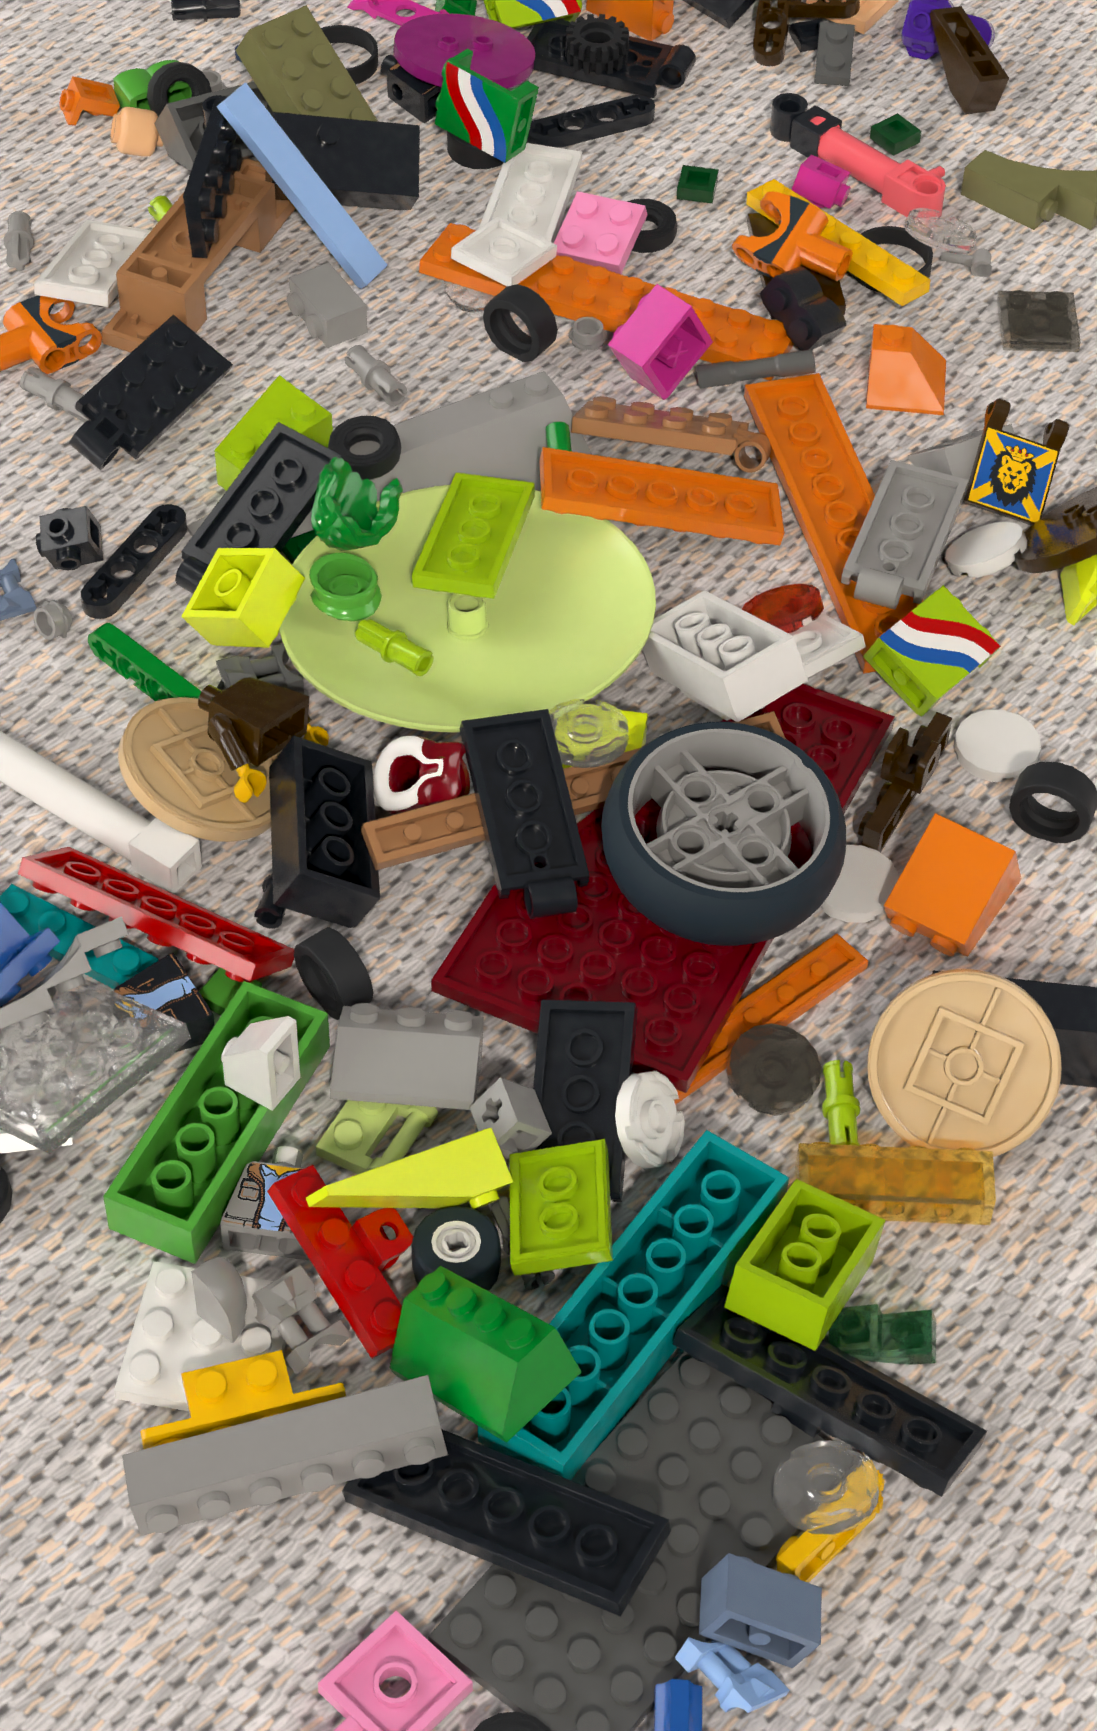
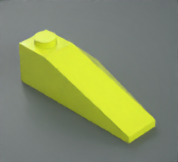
(439, 1177)

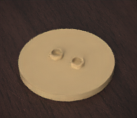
(185, 776)
(964, 1062)

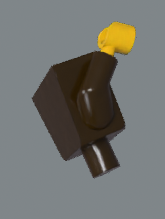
(255, 723)

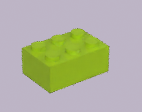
(804, 1264)

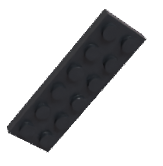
(835, 1394)
(521, 1520)

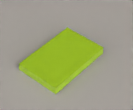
(560, 1207)

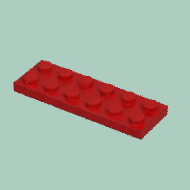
(158, 913)

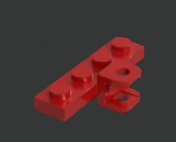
(348, 1256)

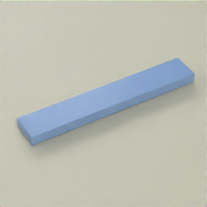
(302, 185)

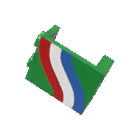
(484, 110)

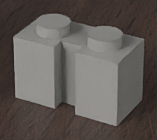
(327, 305)

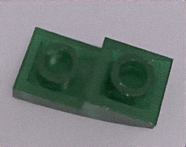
(885, 1338)

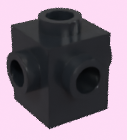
(70, 538)

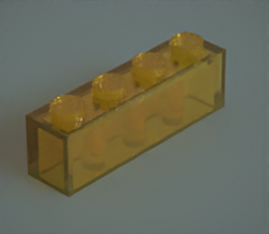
(904, 1182)

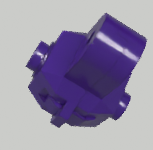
(919, 33)

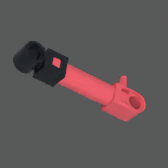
(820, 134)

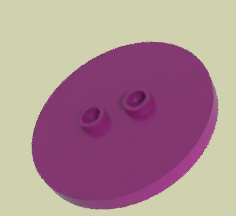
(497, 49)

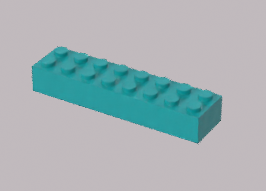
(631, 1307)

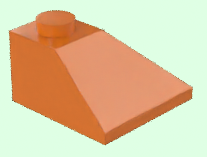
(904, 372)

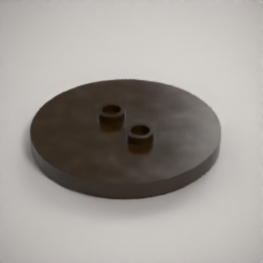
(1062, 536)

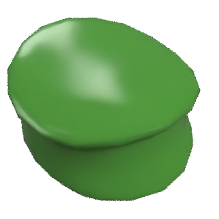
(345, 587)

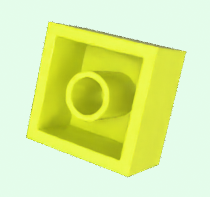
(243, 597)

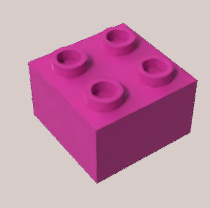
(660, 342)

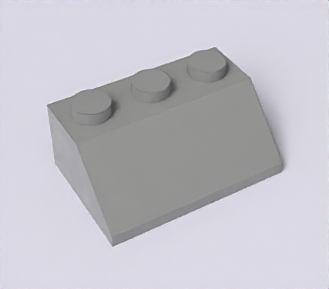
(407, 1056)

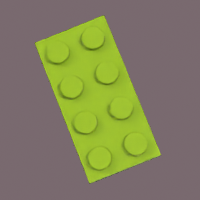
(474, 535)

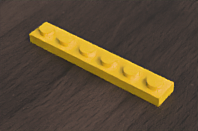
(868, 260)

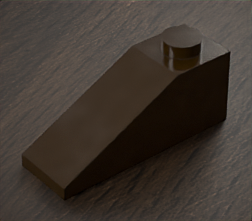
(968, 62)

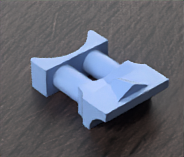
(736, 1679)

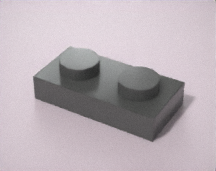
(834, 54)

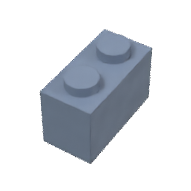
(760, 1610)

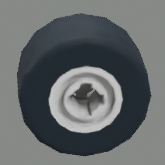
(460, 1228)

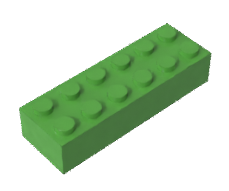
(206, 1134)

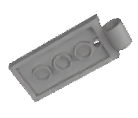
(903, 534)

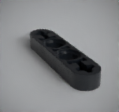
(626, 113)
(129, 559)

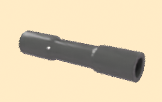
(731, 372)

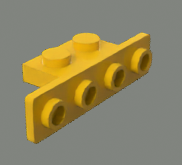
(236, 1395)

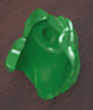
(347, 510)

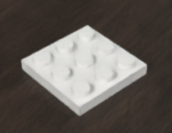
(175, 1339)

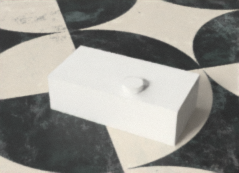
(723, 656)

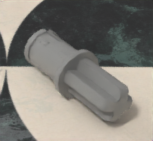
(18, 240)

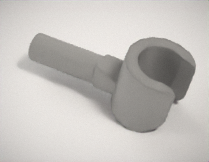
(979, 261)

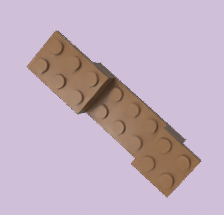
(165, 277)

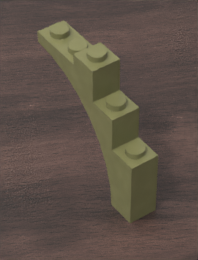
(1031, 192)

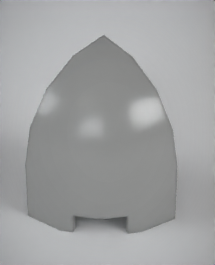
(220, 1296)

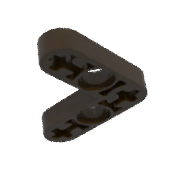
(782, 14)

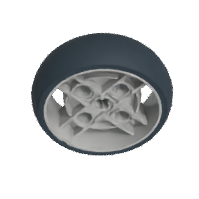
(724, 833)

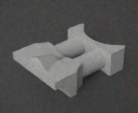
(293, 1296)

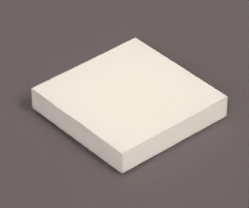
(504, 251)

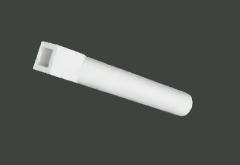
(152, 847)

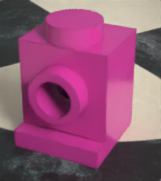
(822, 183)

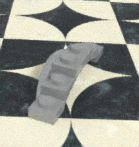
(31, 1006)

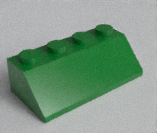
(480, 1353)

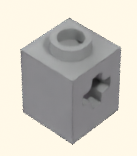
(513, 1116)

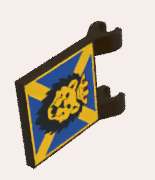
(1013, 472)

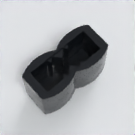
(805, 312)

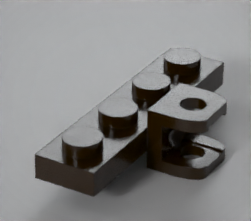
(909, 772)

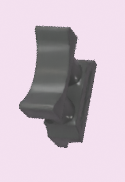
(236, 668)

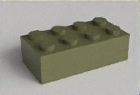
(301, 69)

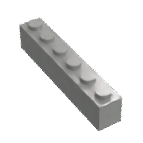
(283, 1455)

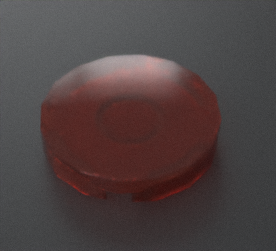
(786, 606)

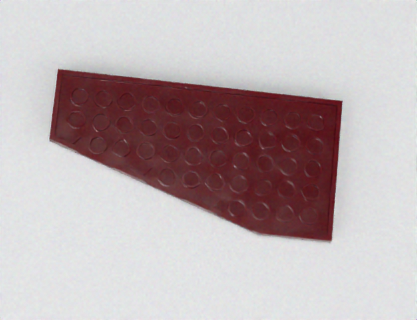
(619, 955)

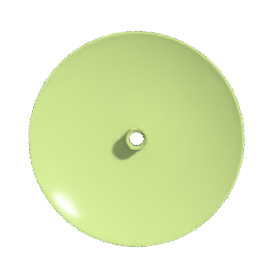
(556, 632)

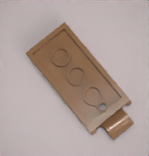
(671, 429)

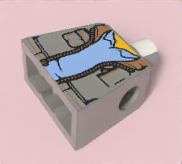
(252, 1218)

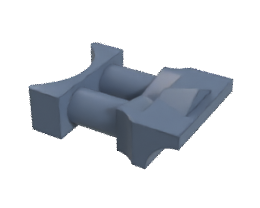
(15, 599)

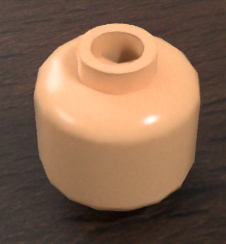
(135, 131)

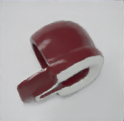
(419, 774)

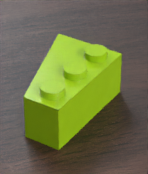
(280, 404)

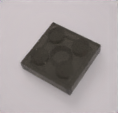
(1038, 321)

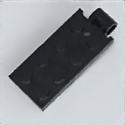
(646, 66)
(211, 179)
(147, 393)
(261, 504)
(526, 810)
(578, 1073)

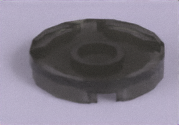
(773, 1069)

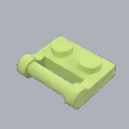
(363, 1125)

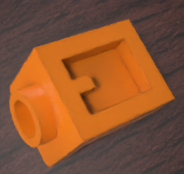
(90, 96)

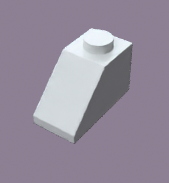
(263, 1061)

